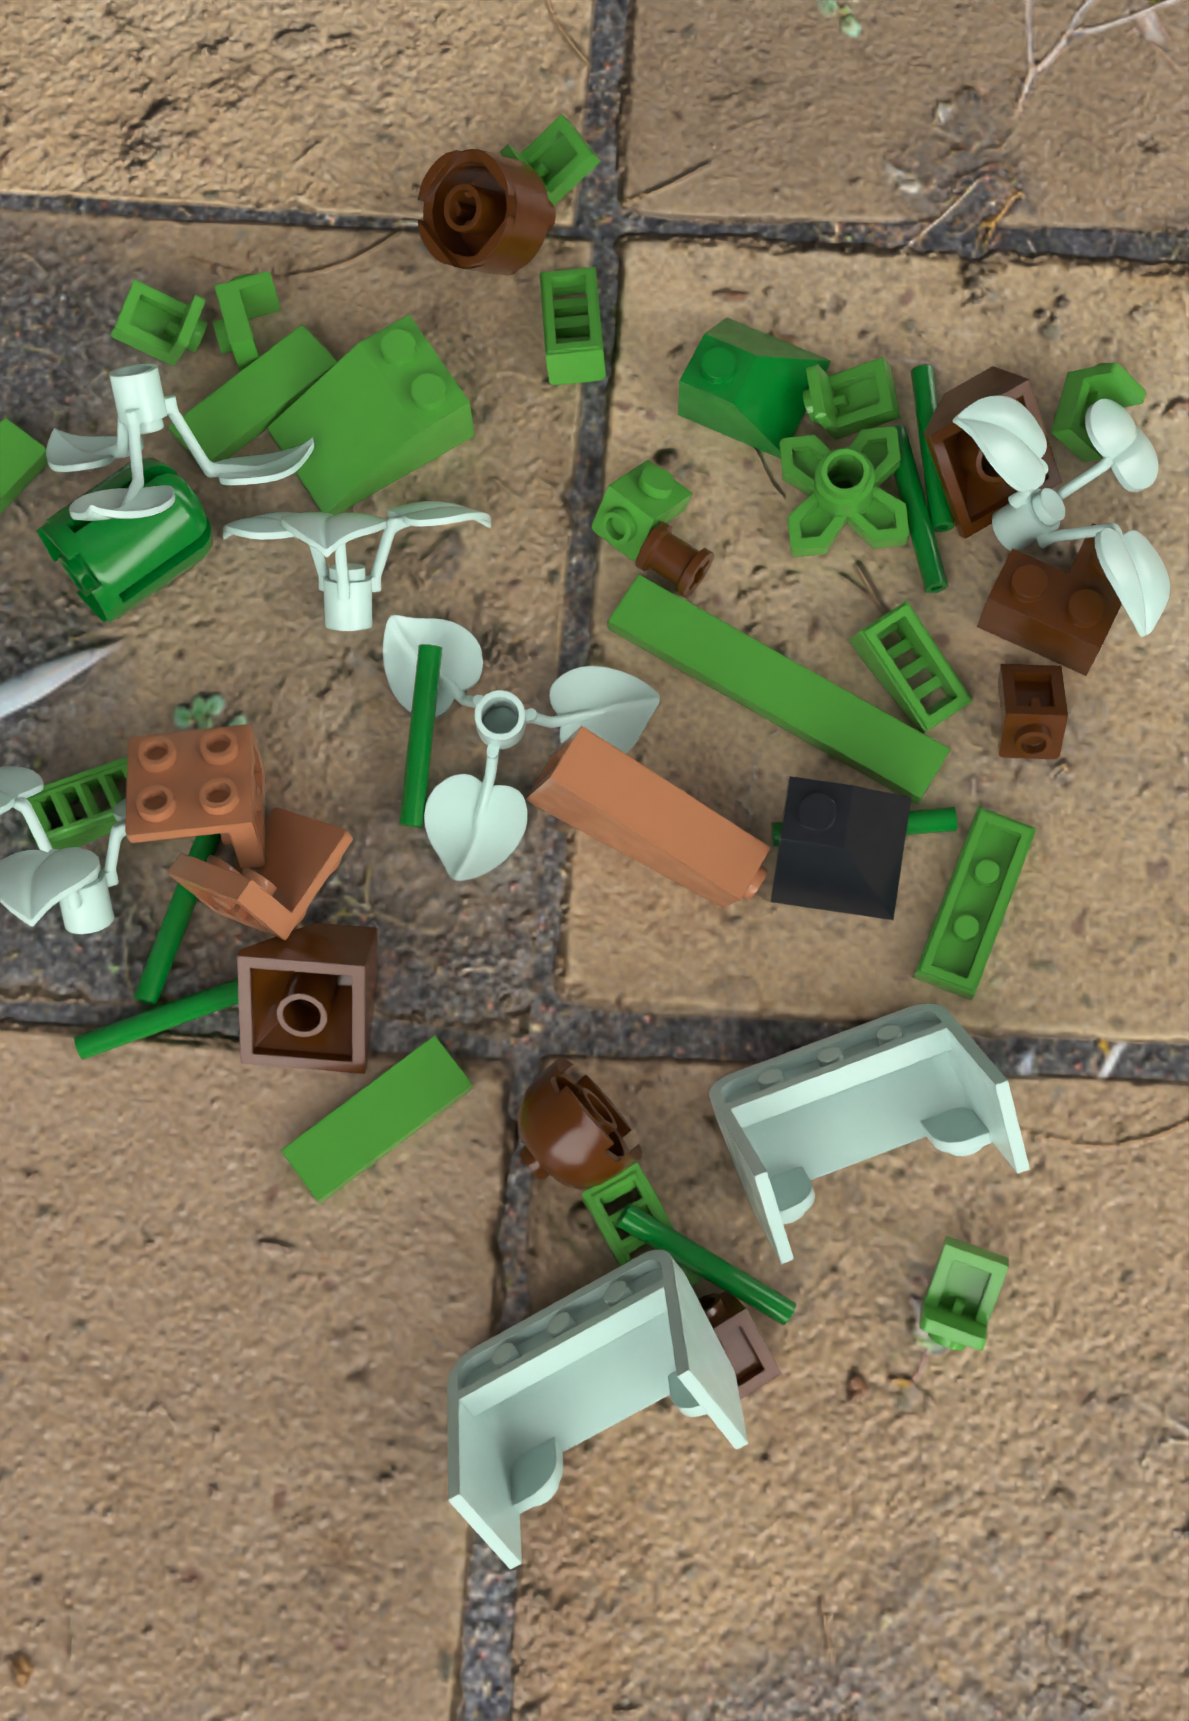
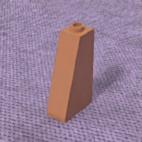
(648, 819)

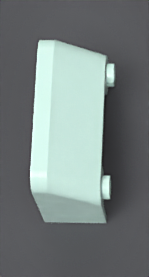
(855, 1100)
(571, 1377)

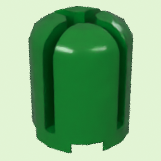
(129, 559)

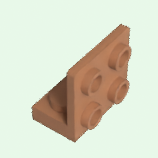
(198, 787)
(277, 895)

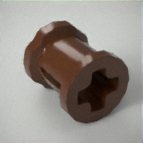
(674, 559)

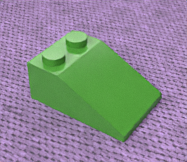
(375, 417)

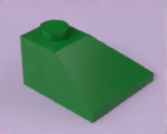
(747, 385)

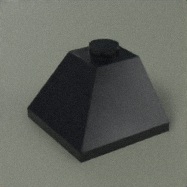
(840, 848)

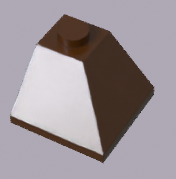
(966, 476)
(309, 998)

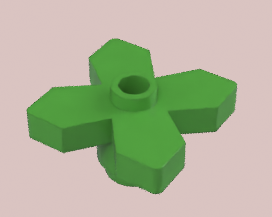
(844, 491)

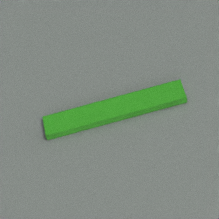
(778, 689)

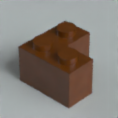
(1053, 610)

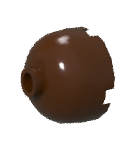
(572, 1130)

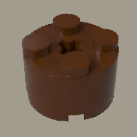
(484, 212)

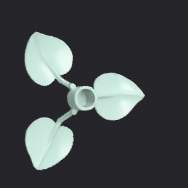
(140, 411)
(1015, 450)
(345, 584)
(478, 822)
(72, 876)

